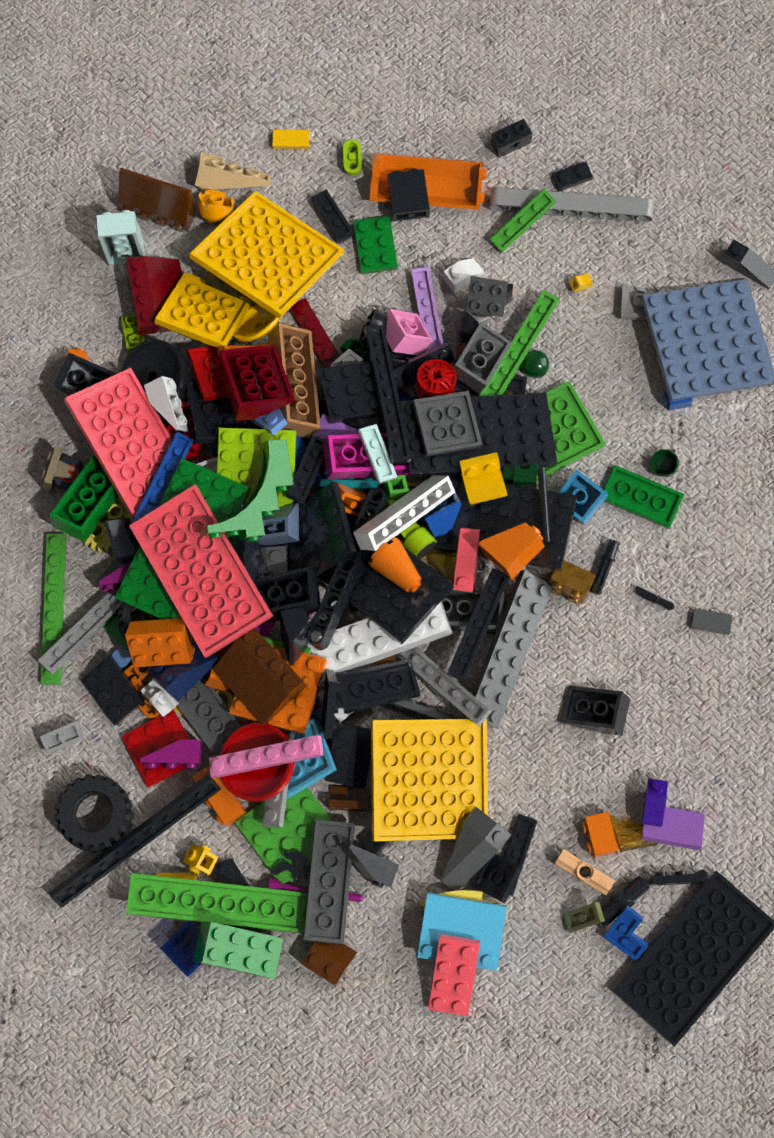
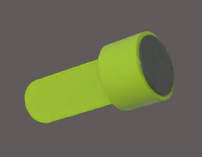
(417, 539)

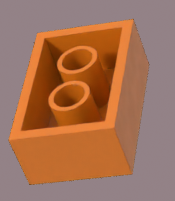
(159, 642)

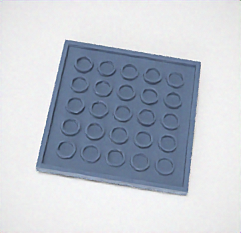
(708, 340)

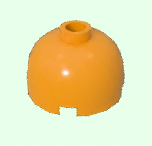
(214, 206)

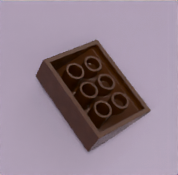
(156, 200)
(259, 676)

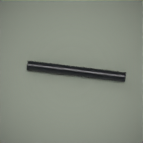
(544, 505)

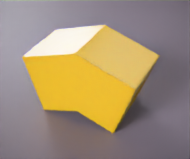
(581, 282)

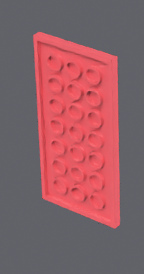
(122, 434)
(200, 572)

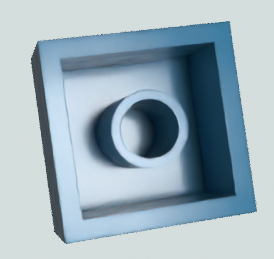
(589, 496)

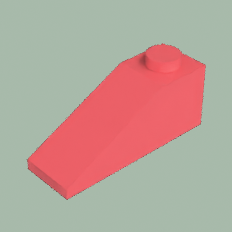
(466, 560)

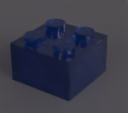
(181, 949)

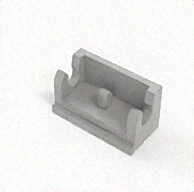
(62, 737)

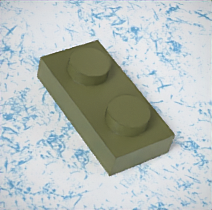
(584, 917)

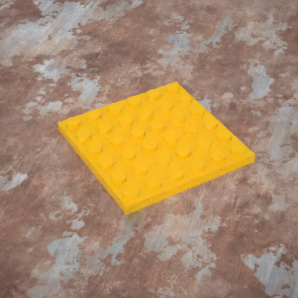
(267, 254)
(426, 777)

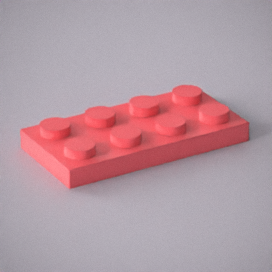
(454, 975)

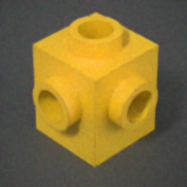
(200, 859)

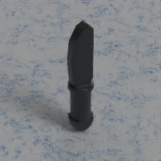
(654, 598)

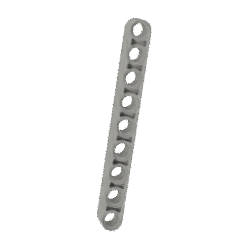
(576, 205)

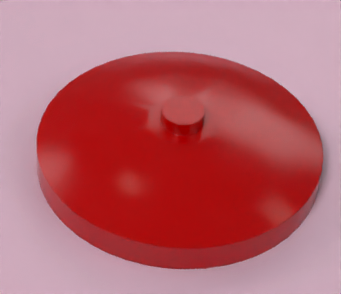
(260, 783)

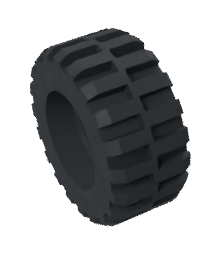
(75, 795)

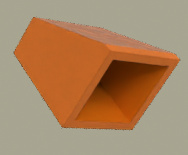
(513, 548)

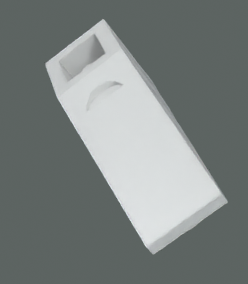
(164, 399)

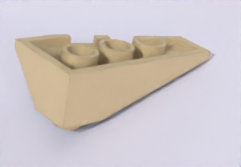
(216, 174)

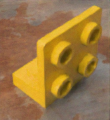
(483, 478)

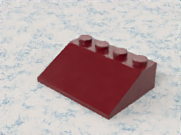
(149, 286)
(254, 381)

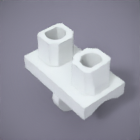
(159, 697)

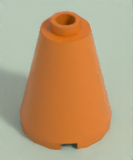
(395, 564)

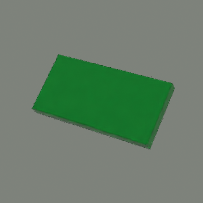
(642, 496)

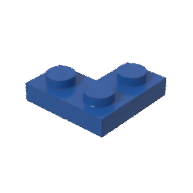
(622, 934)

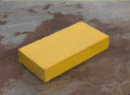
(290, 139)

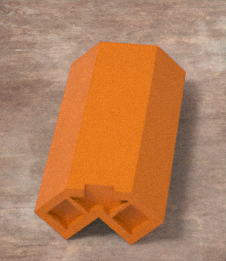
(447, 180)

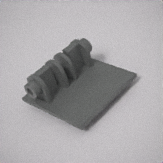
(487, 296)

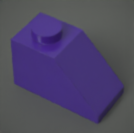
(654, 802)

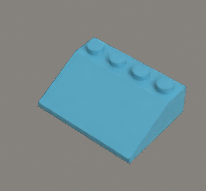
(466, 920)

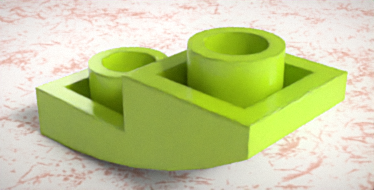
(130, 333)

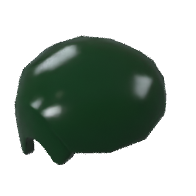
(357, 347)
(535, 364)
(664, 463)

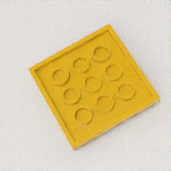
(203, 311)

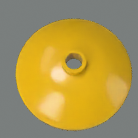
(255, 324)

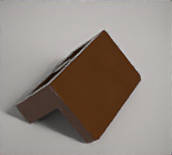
(349, 799)

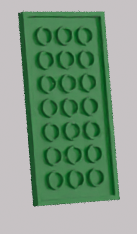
(225, 498)

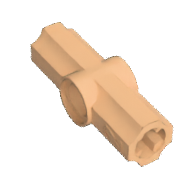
(596, 879)

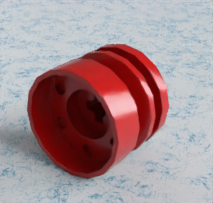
(435, 379)

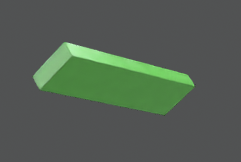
(523, 220)

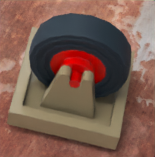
(60, 471)

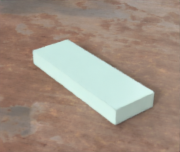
(377, 453)

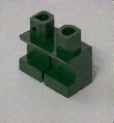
(521, 477)

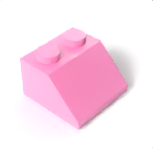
(406, 333)

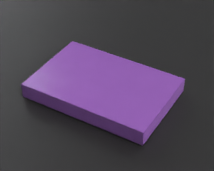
(678, 829)

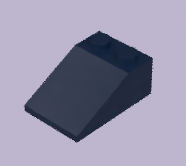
(182, 677)

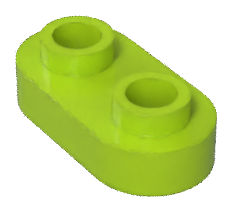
(352, 159)

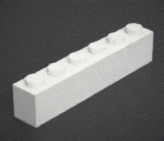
(404, 512)

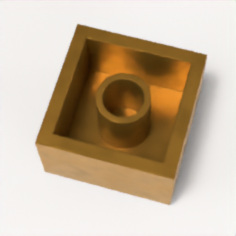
(572, 582)

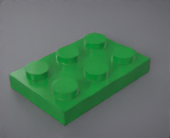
(375, 245)

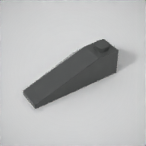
(475, 846)

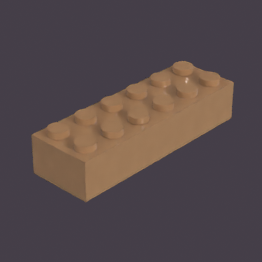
(297, 357)

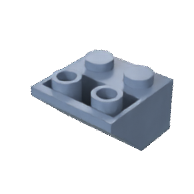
(282, 526)

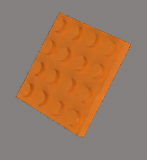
(297, 713)

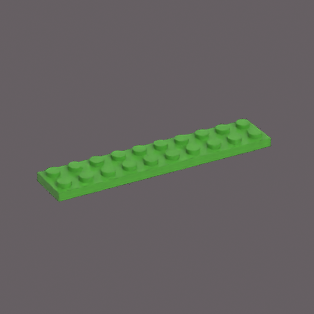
(217, 903)

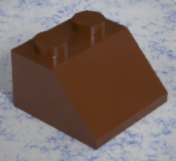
(329, 960)

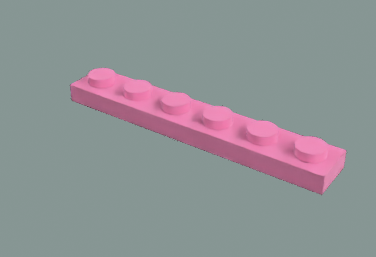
(266, 756)

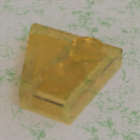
(629, 834)

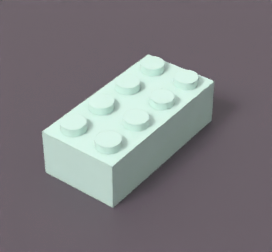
(120, 236)

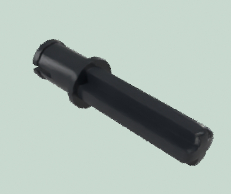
(605, 565)

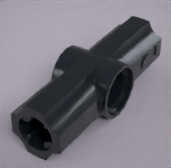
(622, 898)

